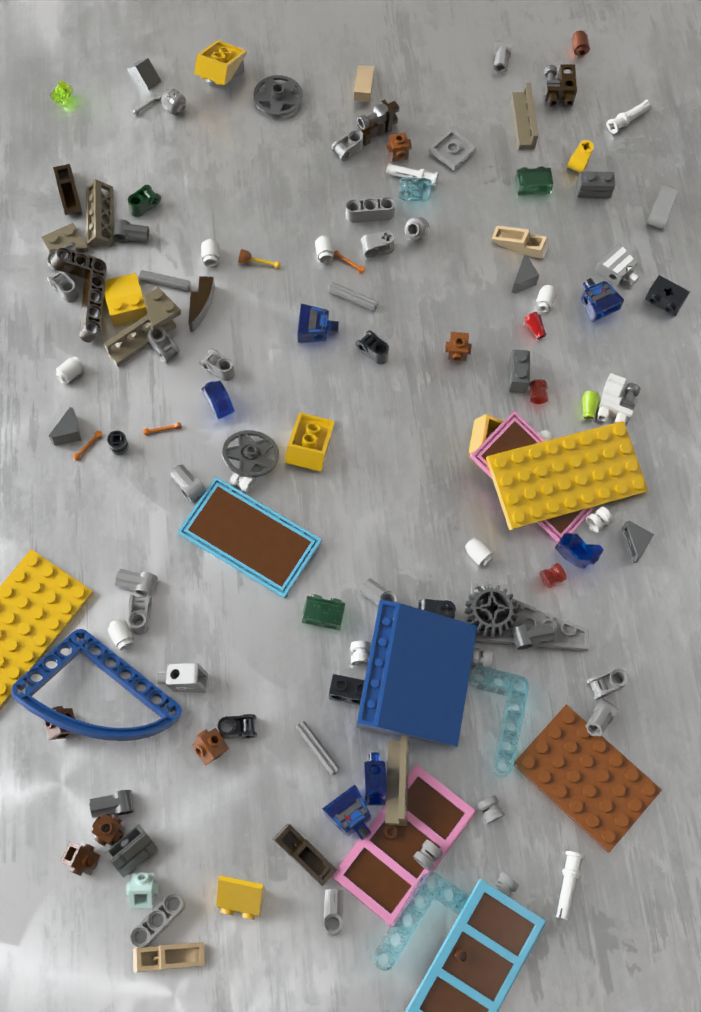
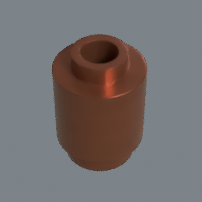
(580, 43)

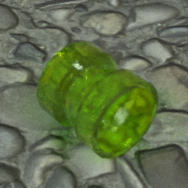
(61, 93)

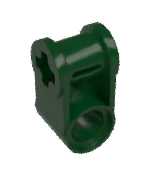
(143, 201)

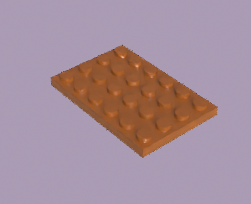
(587, 778)

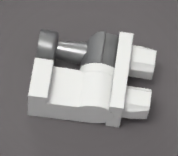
(614, 406)

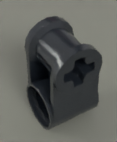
(371, 345)
(437, 607)
(239, 726)

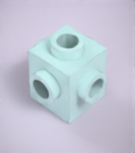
(142, 890)

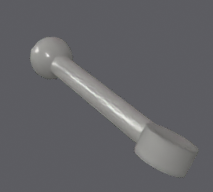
(156, 98)

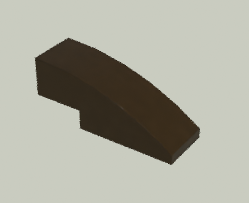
(67, 189)
(200, 301)
(304, 854)

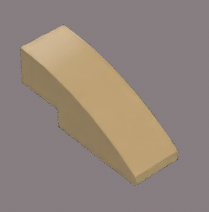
(363, 83)
(521, 241)
(168, 957)

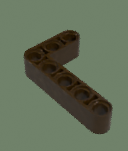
(94, 275)

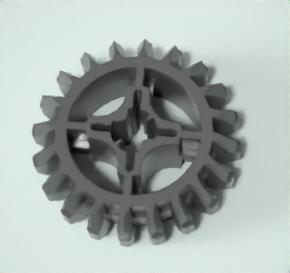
(508, 608)

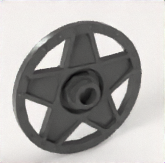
(278, 95)
(250, 453)

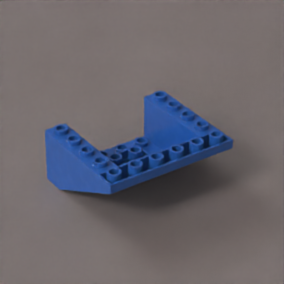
(417, 674)

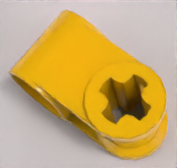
(581, 156)

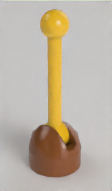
(245, 258)

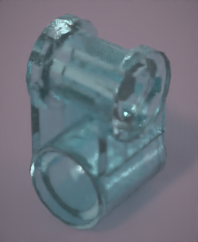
(416, 189)

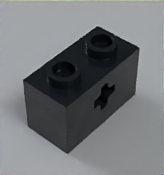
(667, 295)

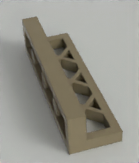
(525, 118)
(95, 211)
(129, 346)
(397, 782)

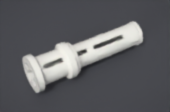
(624, 119)
(407, 172)
(571, 875)

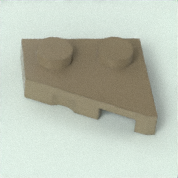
(64, 236)
(160, 308)

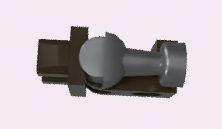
(562, 89)
(379, 121)

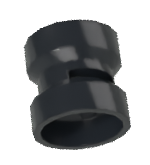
(117, 447)

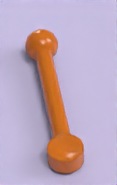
(360, 268)
(146, 431)
(98, 434)

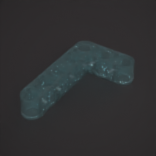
(509, 715)
(417, 914)

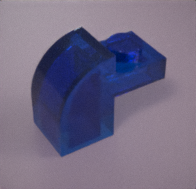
(218, 399)
(577, 551)

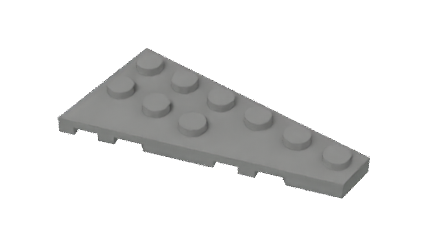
(566, 633)

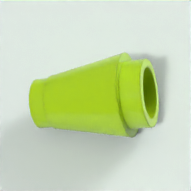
(590, 404)

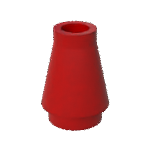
(535, 324)

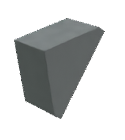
(145, 73)
(526, 276)
(66, 430)
(636, 539)

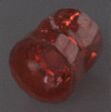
(538, 389)
(553, 575)

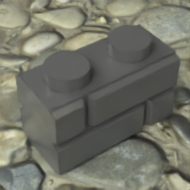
(595, 184)
(519, 371)
(131, 851)

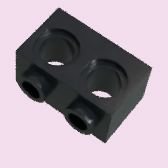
(346, 689)

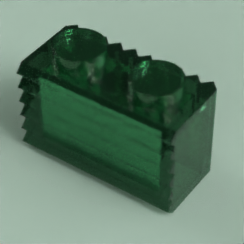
(534, 180)
(323, 612)

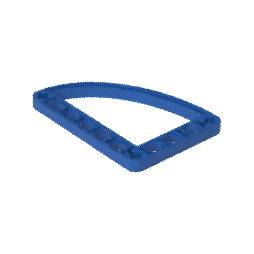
(83, 728)

